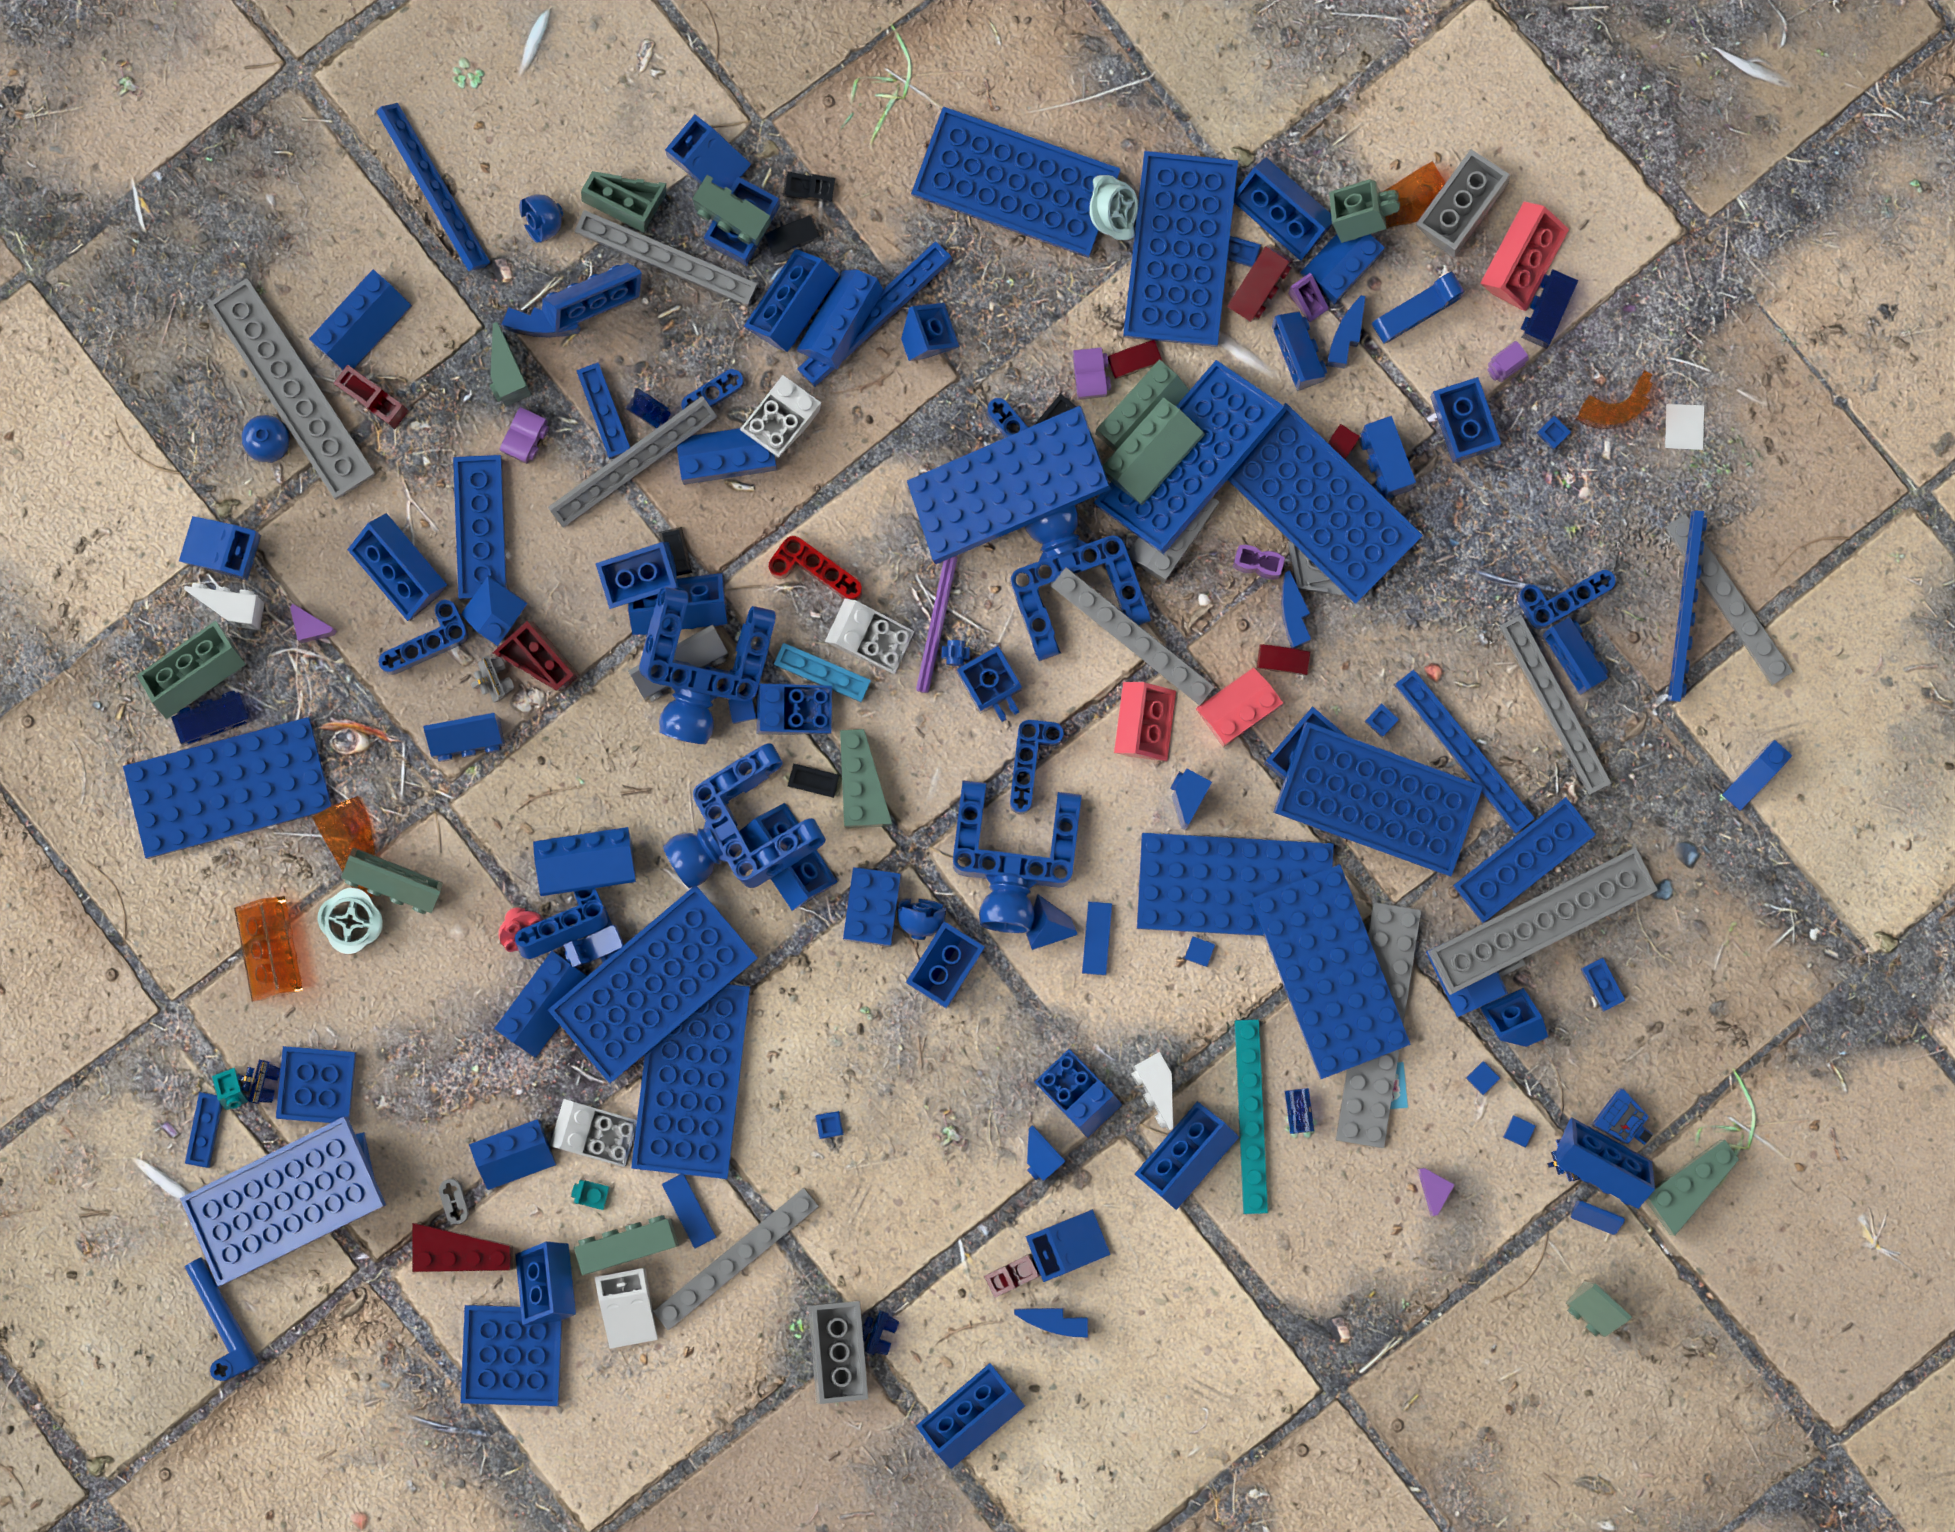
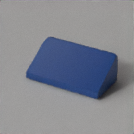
(1597, 1217)

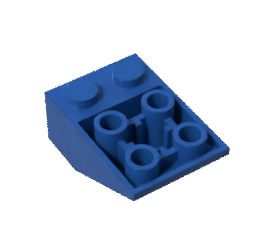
(705, 152)
(220, 547)
(794, 709)
(1078, 1093)
(1067, 1245)

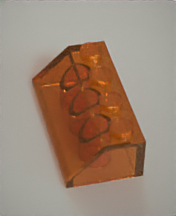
(268, 948)

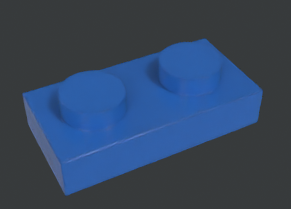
(1603, 984)

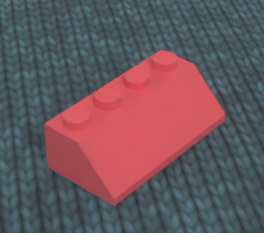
(1525, 255)

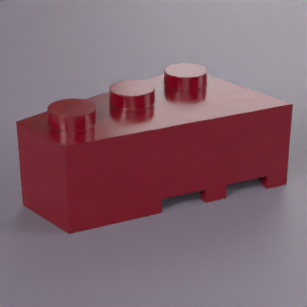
(1261, 283)
(537, 656)

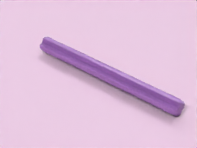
(936, 625)

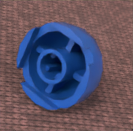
(542, 216)
(265, 438)
(921, 918)

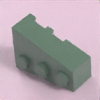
(624, 199)
(730, 212)

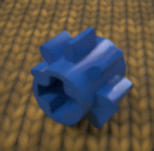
(955, 652)

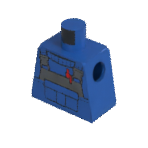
(1623, 1119)

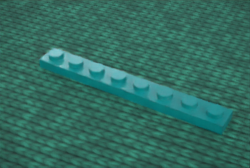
(1251, 1116)

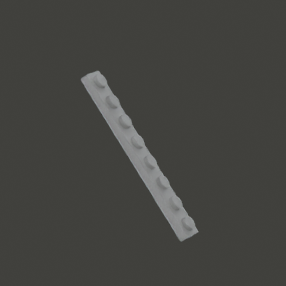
(666, 258)
(632, 461)
(1733, 607)
(1132, 636)
(1555, 704)
(735, 1259)

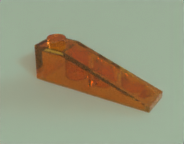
(1415, 194)
(346, 827)

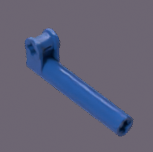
(240, 1355)

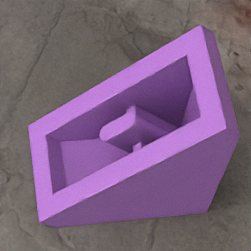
(1308, 297)
(309, 627)
(1435, 1190)

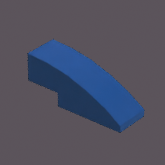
(534, 325)
(1346, 335)
(1293, 612)
(1052, 1321)

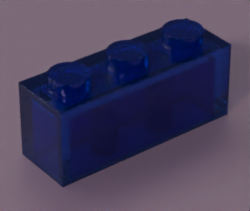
(1548, 308)
(211, 718)

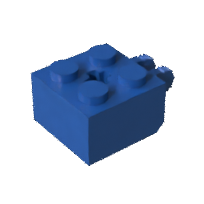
(1004, 686)

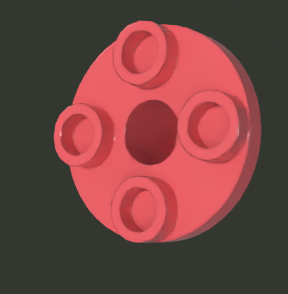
(514, 921)

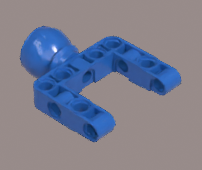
(1064, 549)
(695, 687)
(720, 839)
(1007, 906)

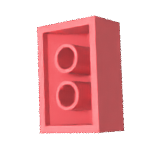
(1239, 706)
(1145, 721)

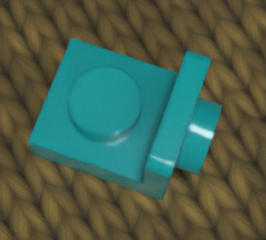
(229, 1089)
(590, 1194)

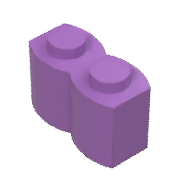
(1507, 362)
(1090, 373)
(524, 435)
(1252, 560)

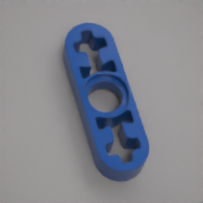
(714, 383)

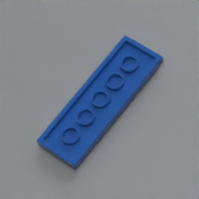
(479, 522)
(1524, 860)

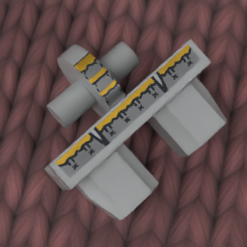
(488, 680)

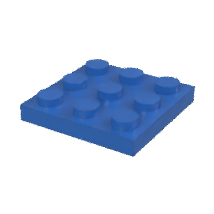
(315, 1084)

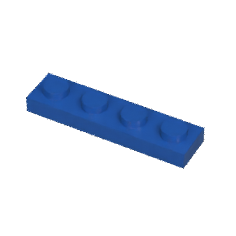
(603, 410)

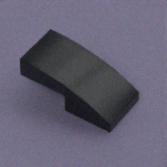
(809, 187)
(792, 235)

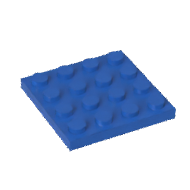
(509, 1360)

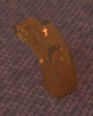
(1610, 416)

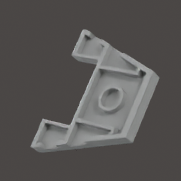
(1310, 578)

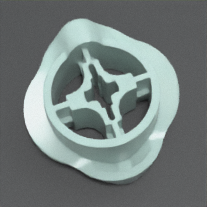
(1113, 207)
(345, 944)

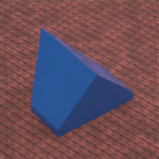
(1049, 924)

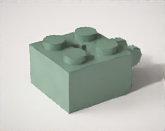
(1361, 209)

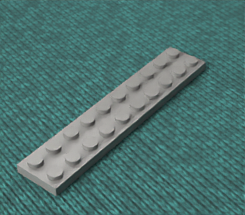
(291, 389)
(1542, 921)
(1371, 1084)

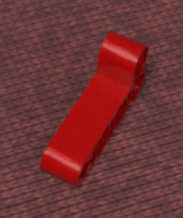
(818, 572)

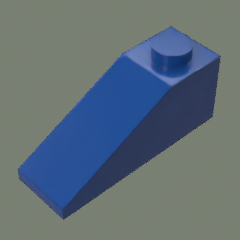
(1757, 774)

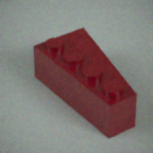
(447, 1250)

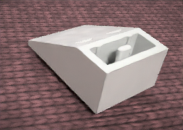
(781, 416)
(239, 609)
(869, 635)
(1157, 1082)
(593, 1133)
(626, 1307)

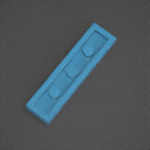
(822, 672)

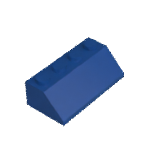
(1283, 208)
(592, 296)
(791, 300)
(841, 317)
(360, 321)
(722, 456)
(396, 566)
(704, 607)
(584, 861)
(801, 880)
(528, 1018)
(1186, 1155)
(1605, 1164)
(970, 1416)

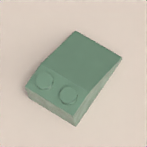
(505, 373)
(1596, 1309)

